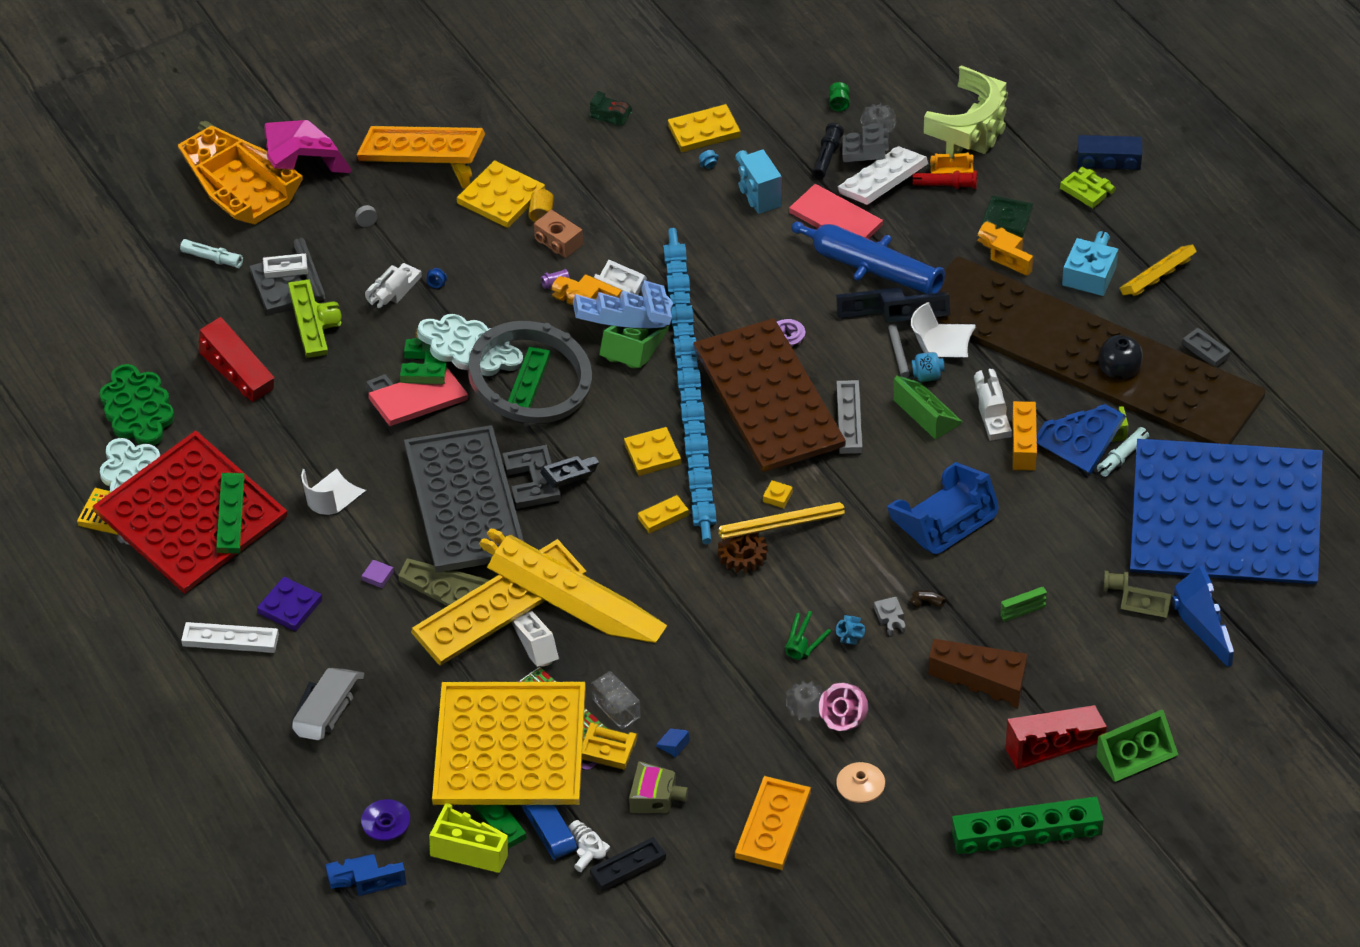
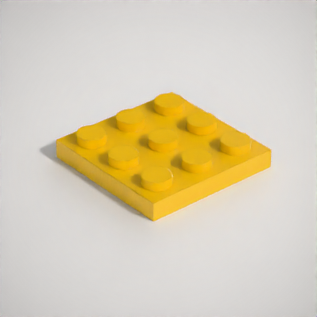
(499, 194)

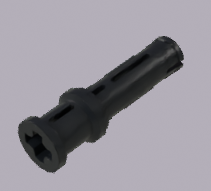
(829, 144)

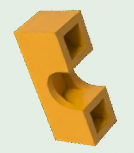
(1024, 435)

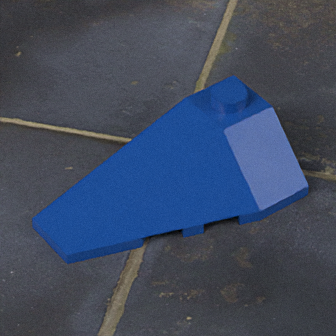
(1197, 610)

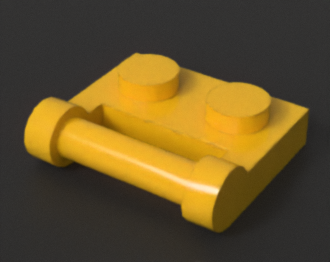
(608, 751)

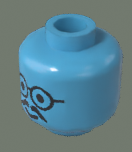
(927, 367)

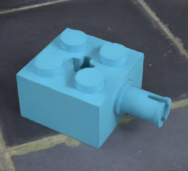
(759, 180)
(1090, 265)

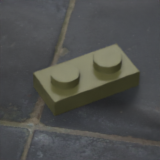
(1146, 601)

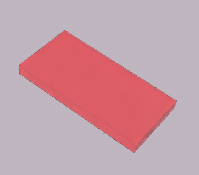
(823, 207)
(411, 400)

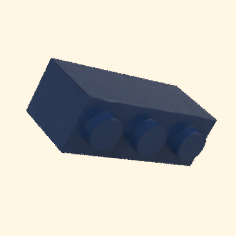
(1109, 152)

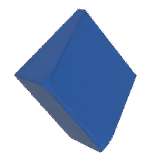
(674, 741)

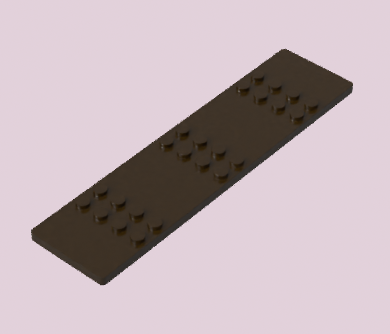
(1067, 343)

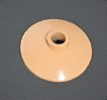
(857, 789)

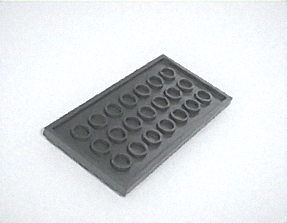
(461, 494)

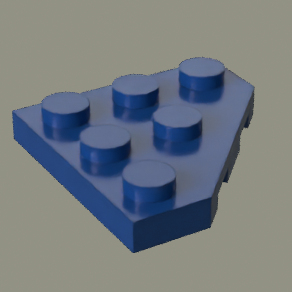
(1081, 436)

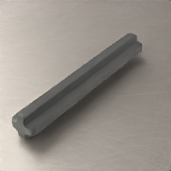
(301, 248)

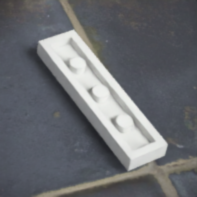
(230, 637)

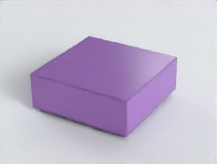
(377, 573)

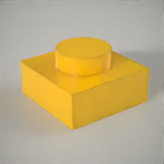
(777, 494)

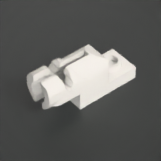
(392, 284)
(992, 406)

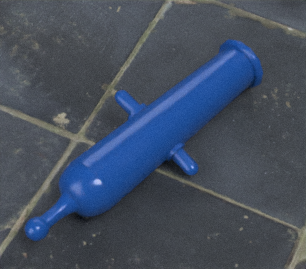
(873, 257)

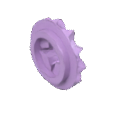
(794, 328)

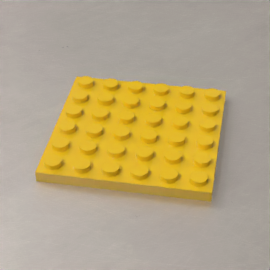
(509, 743)

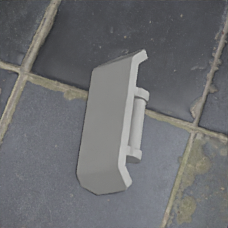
(325, 703)

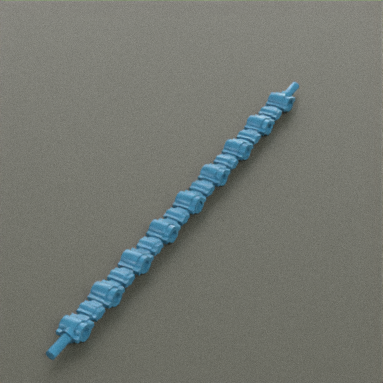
(689, 386)

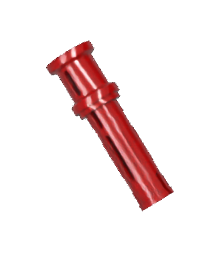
(956, 179)

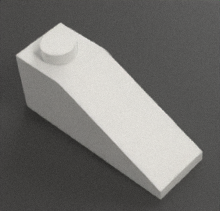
(536, 639)

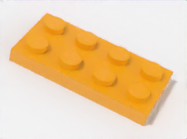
(772, 822)

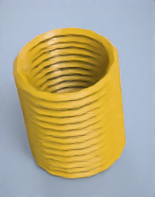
(540, 204)

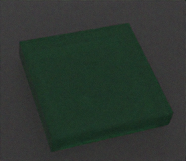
(1009, 214)

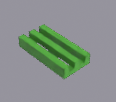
(1023, 604)

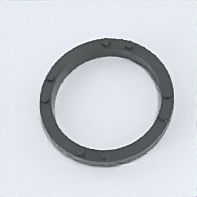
(536, 332)

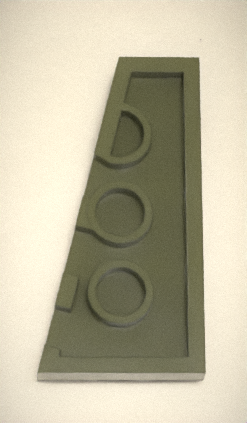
(441, 586)

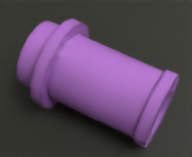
(548, 279)

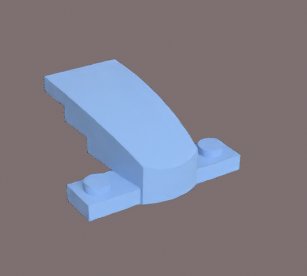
(629, 310)

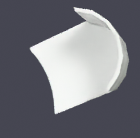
(944, 339)
(330, 494)

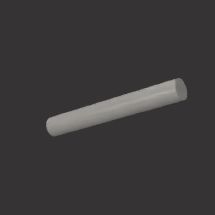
(902, 364)

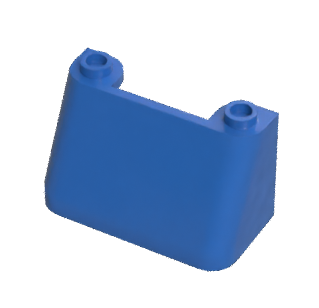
(952, 512)

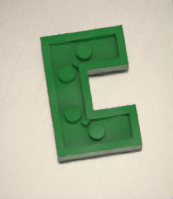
(431, 372)

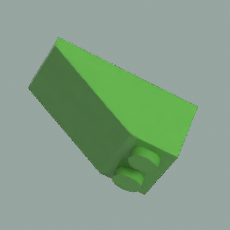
(631, 345)

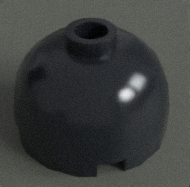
(1120, 357)

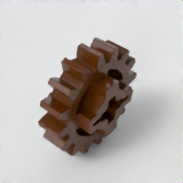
(743, 552)

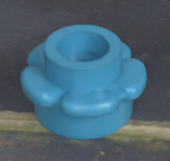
(708, 159)

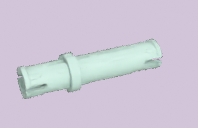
(220, 255)
(1117, 456)

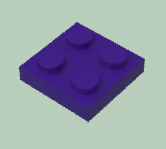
(289, 603)

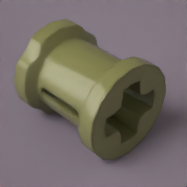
(1115, 581)

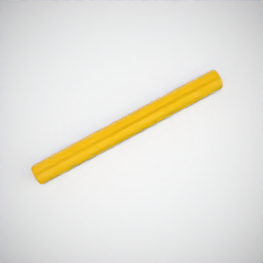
(781, 520)

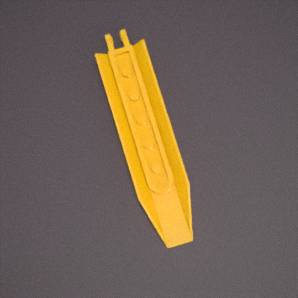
(569, 589)

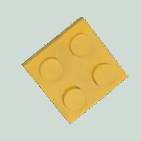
(652, 451)

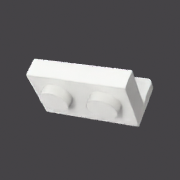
(621, 277)

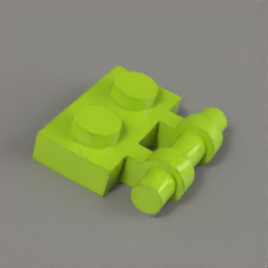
(1087, 186)

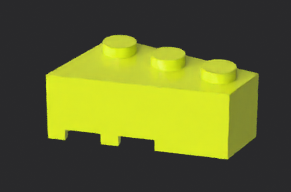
(467, 841)

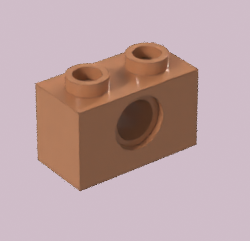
(558, 234)

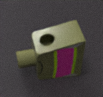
(654, 790)

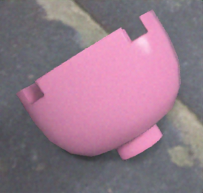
(843, 707)

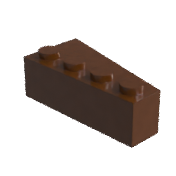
(980, 668)

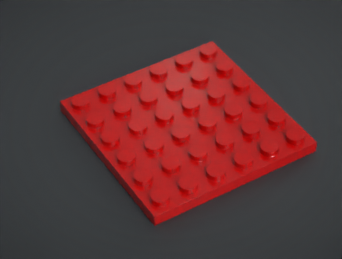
(174, 511)

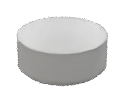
(366, 216)

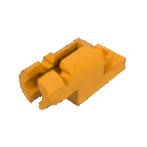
(1005, 248)
(588, 287)

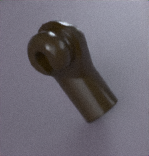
(929, 596)

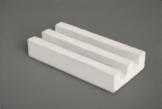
(289, 265)

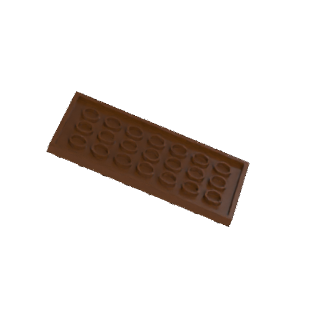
(769, 395)

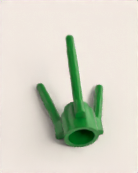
(797, 645)

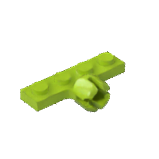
(312, 317)

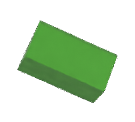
(924, 407)
(1136, 746)

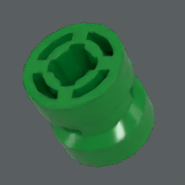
(839, 96)

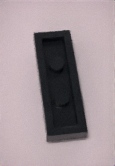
(627, 863)

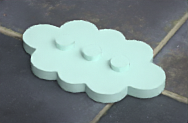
(454, 338)
(125, 461)

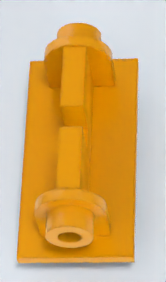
(944, 164)

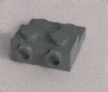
(866, 146)

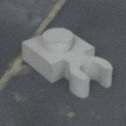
(890, 613)

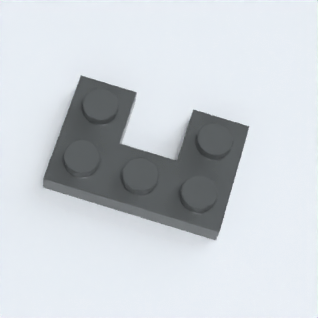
(539, 489)

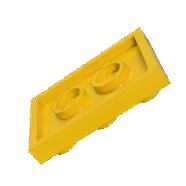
(704, 128)

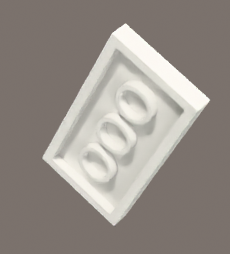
(882, 175)

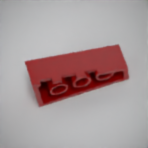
(234, 360)
(1052, 734)

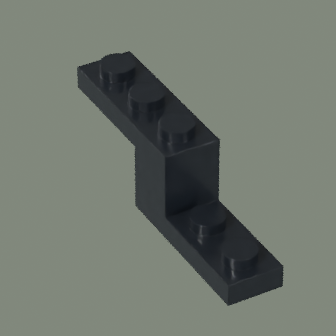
(890, 303)

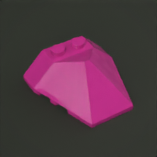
(301, 137)

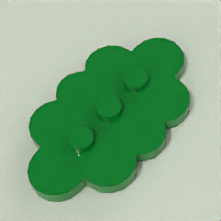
(136, 405)

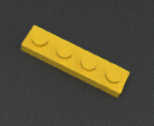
(1163, 267)

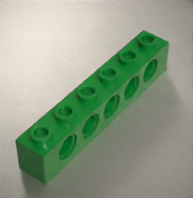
(1046, 822)

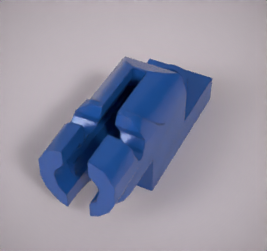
(365, 875)

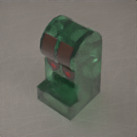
(609, 109)

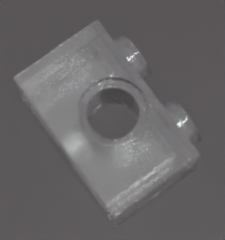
(616, 700)

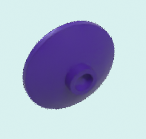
(385, 812)

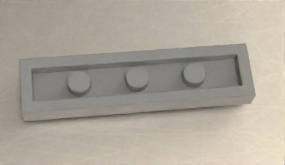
(849, 415)

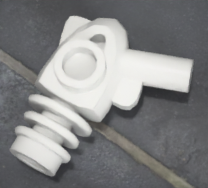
(589, 844)

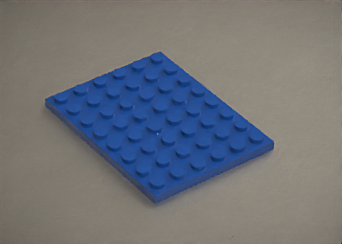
(1227, 509)

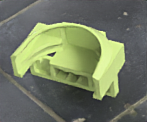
(981, 123)

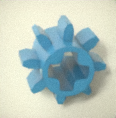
(850, 629)

